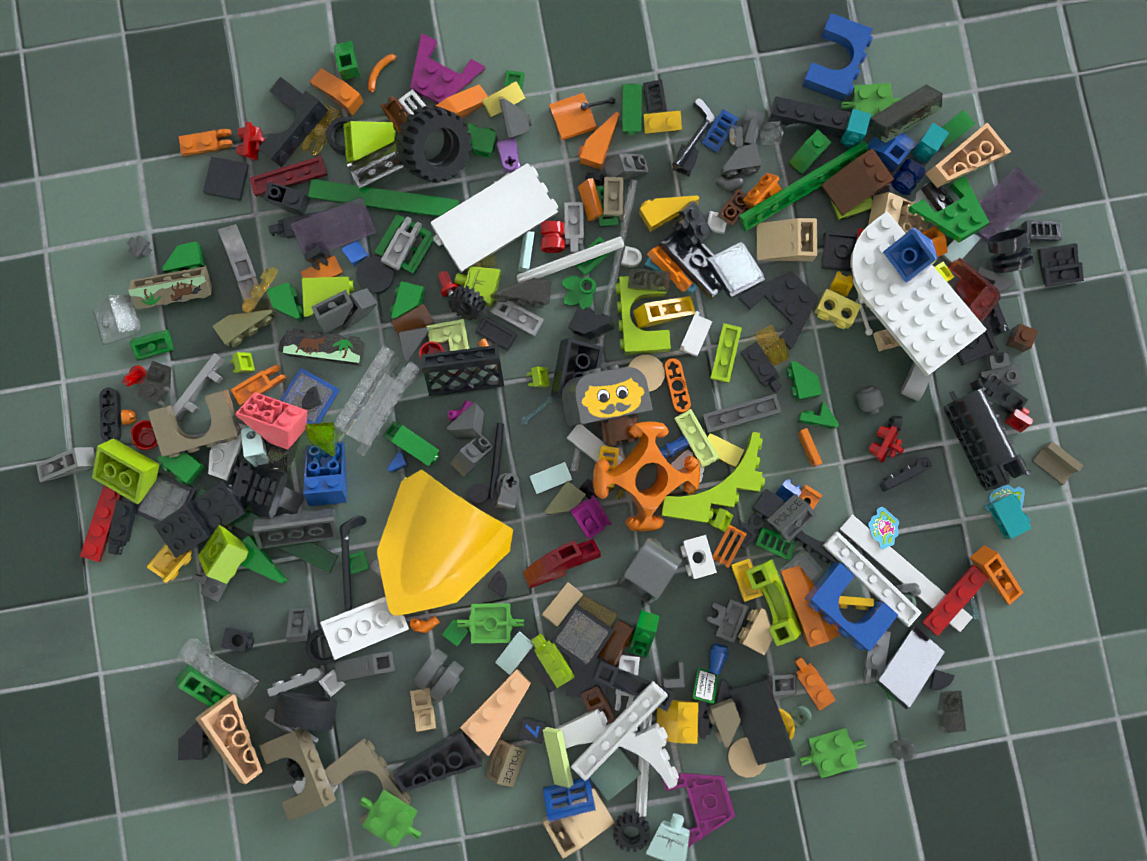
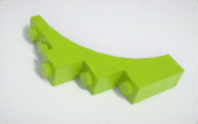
(744, 478)

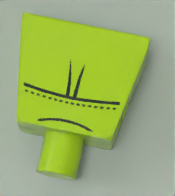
(482, 280)

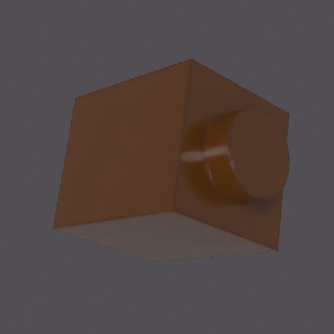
(1021, 337)

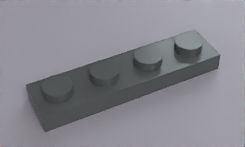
(741, 413)

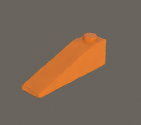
(813, 627)

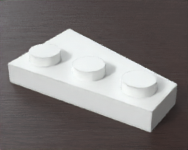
(224, 456)

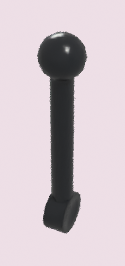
(584, 106)

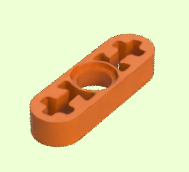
(685, 398)

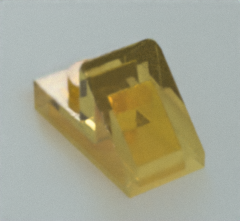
(772, 345)

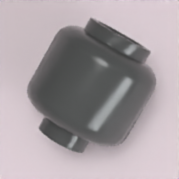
(870, 399)

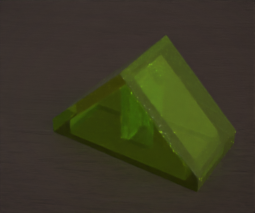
(323, 436)

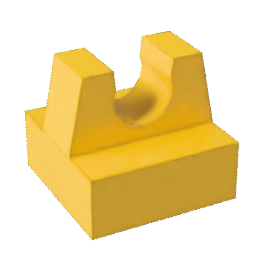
(841, 284)

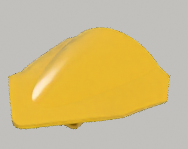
(436, 546)

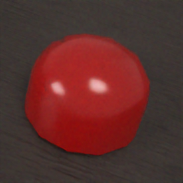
(143, 435)

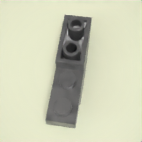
(238, 260)

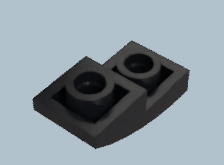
(286, 93)
(704, 724)

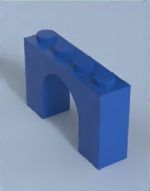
(854, 39)
(825, 599)

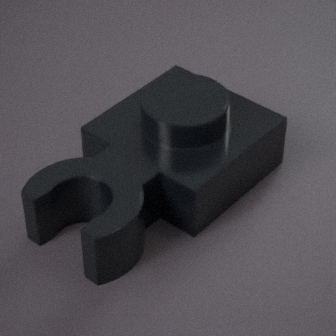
(749, 530)

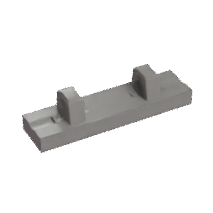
(207, 374)

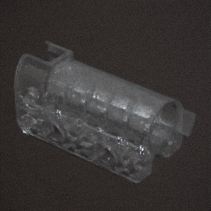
(374, 399)

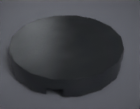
(374, 275)

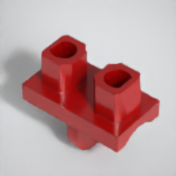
(252, 139)
(889, 436)

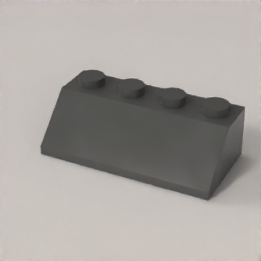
(295, 528)

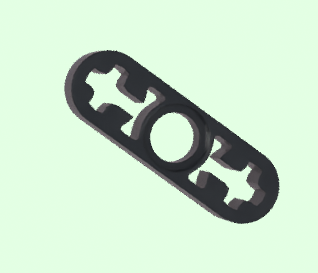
(103, 410)

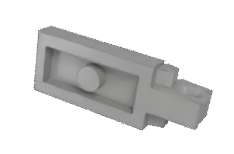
(574, 225)

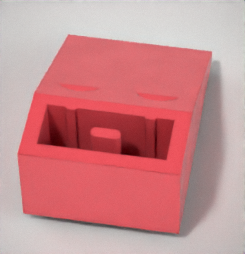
(273, 419)

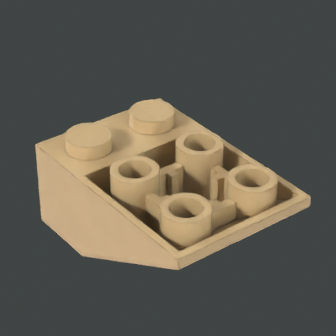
(898, 209)
(787, 240)
(576, 831)

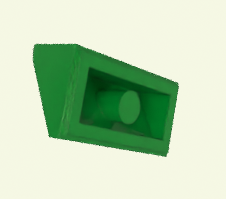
(151, 344)

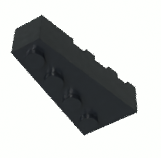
(446, 758)

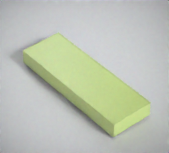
(696, 438)
(558, 757)

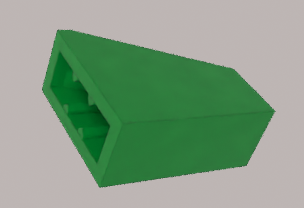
(631, 107)
(411, 443)

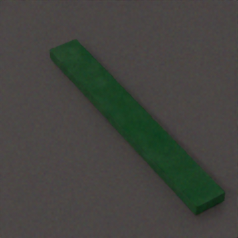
(306, 551)

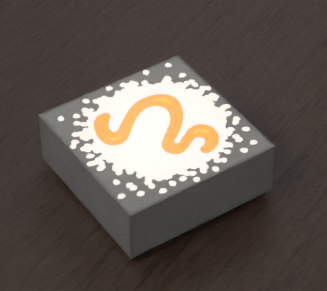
(735, 136)

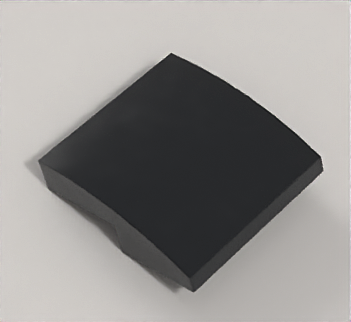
(1060, 265)

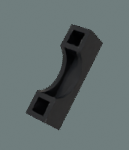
(308, 114)
(827, 120)
(627, 682)

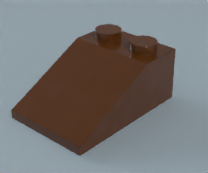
(857, 182)

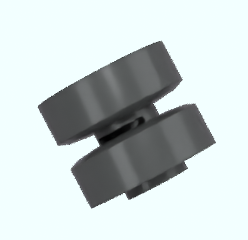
(443, 678)

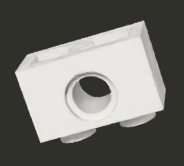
(706, 566)

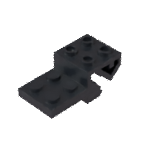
(199, 518)

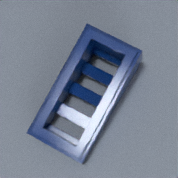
(726, 116)

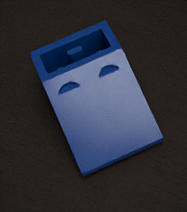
(325, 476)

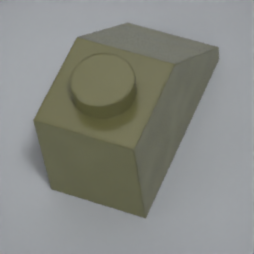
(565, 500)

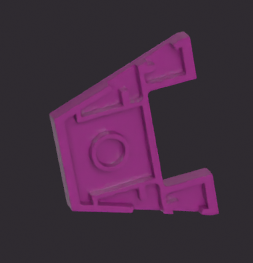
(435, 80)
(708, 800)

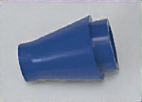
(718, 656)

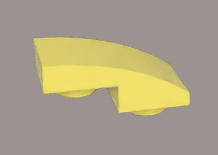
(511, 92)

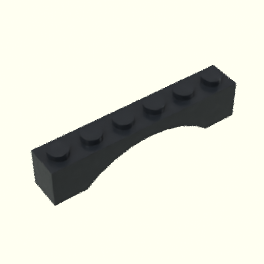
(768, 504)

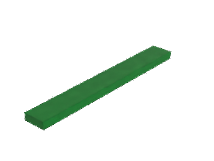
(800, 188)
(381, 198)

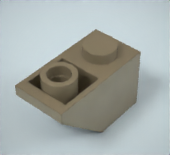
(726, 719)

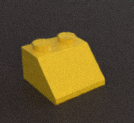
(680, 721)

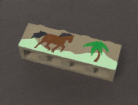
(170, 288)

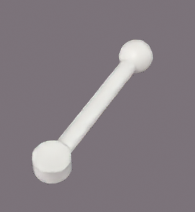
(868, 331)

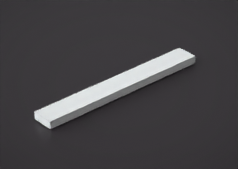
(899, 567)

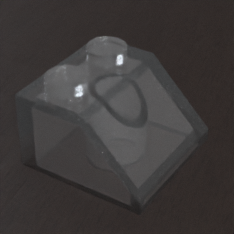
(116, 319)

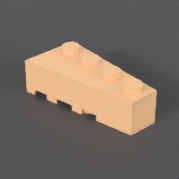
(972, 154)
(494, 714)
(230, 737)

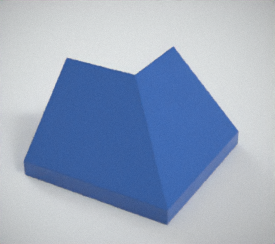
(911, 254)

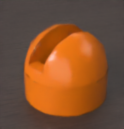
(128, 417)

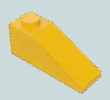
(662, 210)
(663, 311)

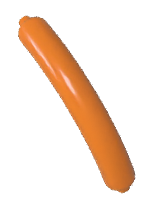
(377, 68)

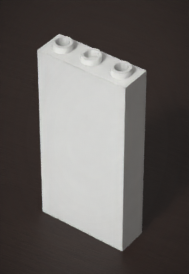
(494, 217)

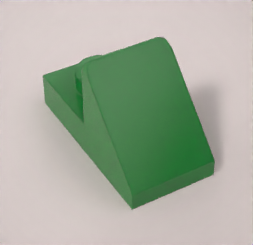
(823, 419)

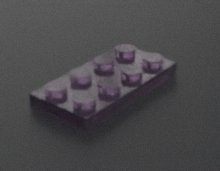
(1008, 201)
(334, 226)

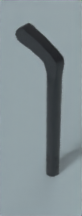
(708, 119)
(344, 532)

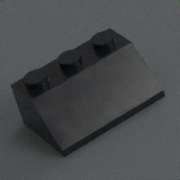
(572, 360)

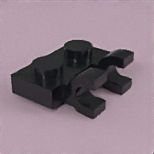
(695, 222)

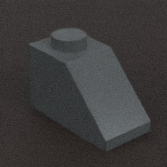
(363, 304)
(333, 311)

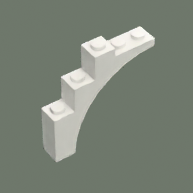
(645, 743)

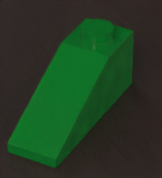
(260, 561)
(200, 686)

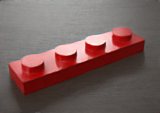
(100, 525)
(955, 600)

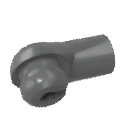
(730, 185)
(913, 588)

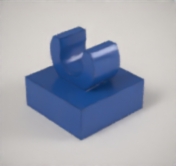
(787, 490)

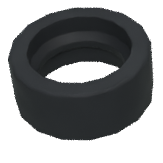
(331, 130)
(311, 652)

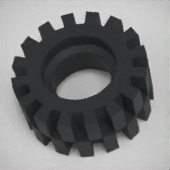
(466, 303)
(631, 821)

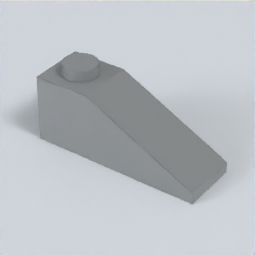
(66, 463)

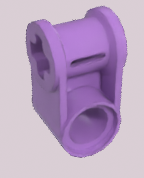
(509, 154)

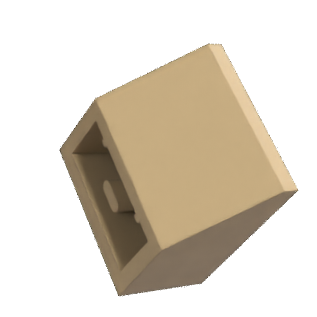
(757, 632)

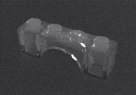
(227, 676)

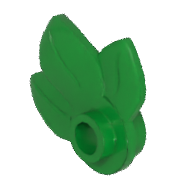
(576, 293)

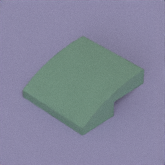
(614, 774)

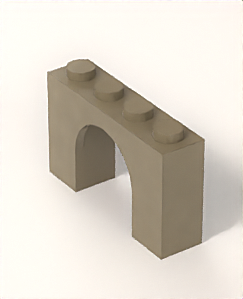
(173, 440)
(364, 758)
(317, 790)

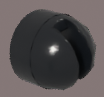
(897, 422)

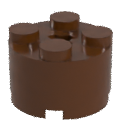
(618, 429)

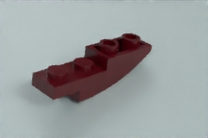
(560, 559)

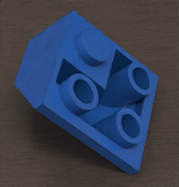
(893, 151)

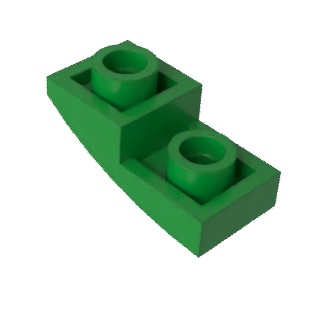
(957, 126)

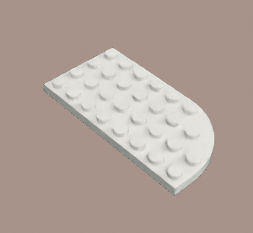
(919, 314)

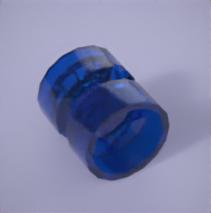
(907, 177)

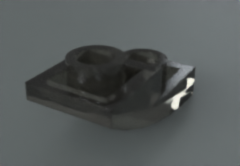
(649, 280)

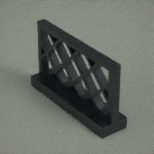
(461, 360)

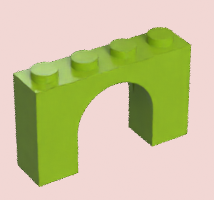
(634, 339)
(785, 624)

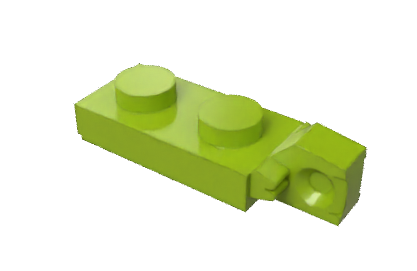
(552, 661)

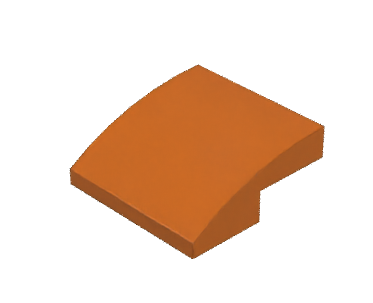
(570, 118)

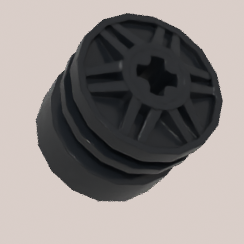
(1010, 250)

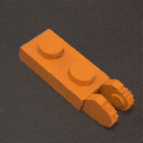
(204, 142)
(258, 383)

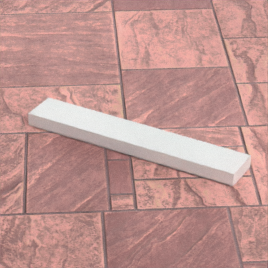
(871, 578)
(619, 730)

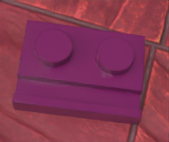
(590, 517)

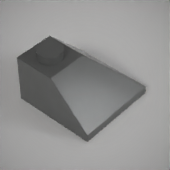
(514, 118)

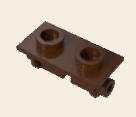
(392, 111)

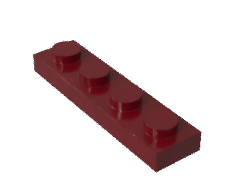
(289, 175)

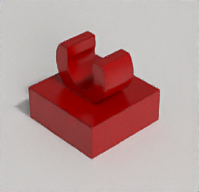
(1019, 420)

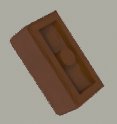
(413, 319)

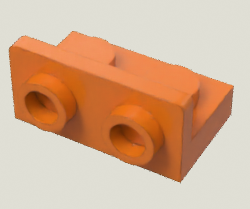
(763, 190)

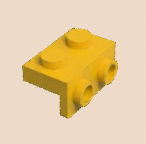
(166, 565)

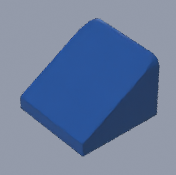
(355, 253)
(398, 462)

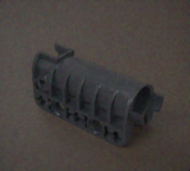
(984, 438)

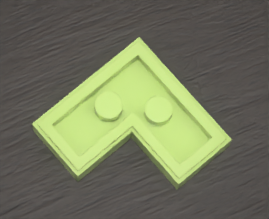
(451, 332)

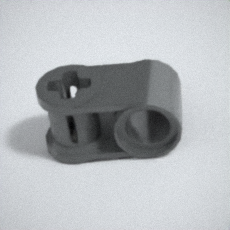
(506, 494)

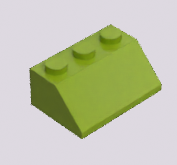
(124, 470)

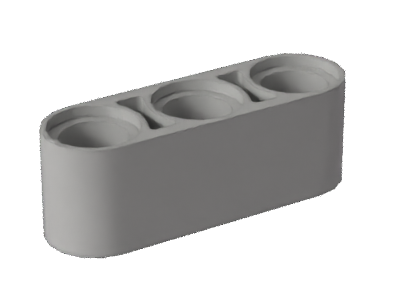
(915, 383)

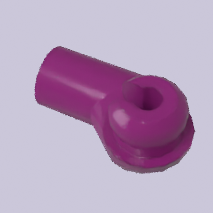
(453, 415)

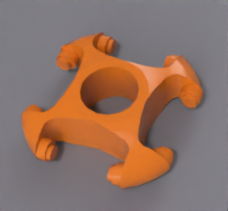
(666, 481)

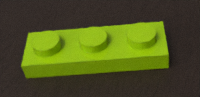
(726, 353)

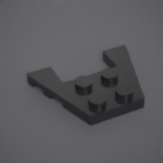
(790, 298)

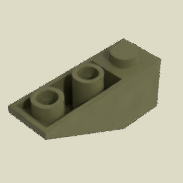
(238, 326)

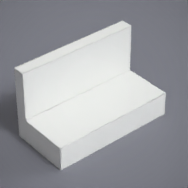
(695, 335)

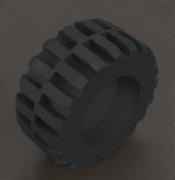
(413, 138)

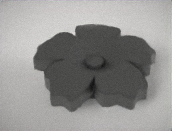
(902, 749)

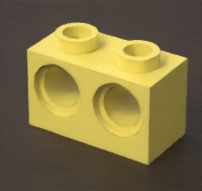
(838, 303)

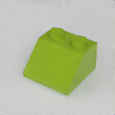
(222, 555)

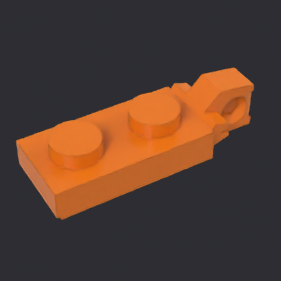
(665, 263)
(813, 684)

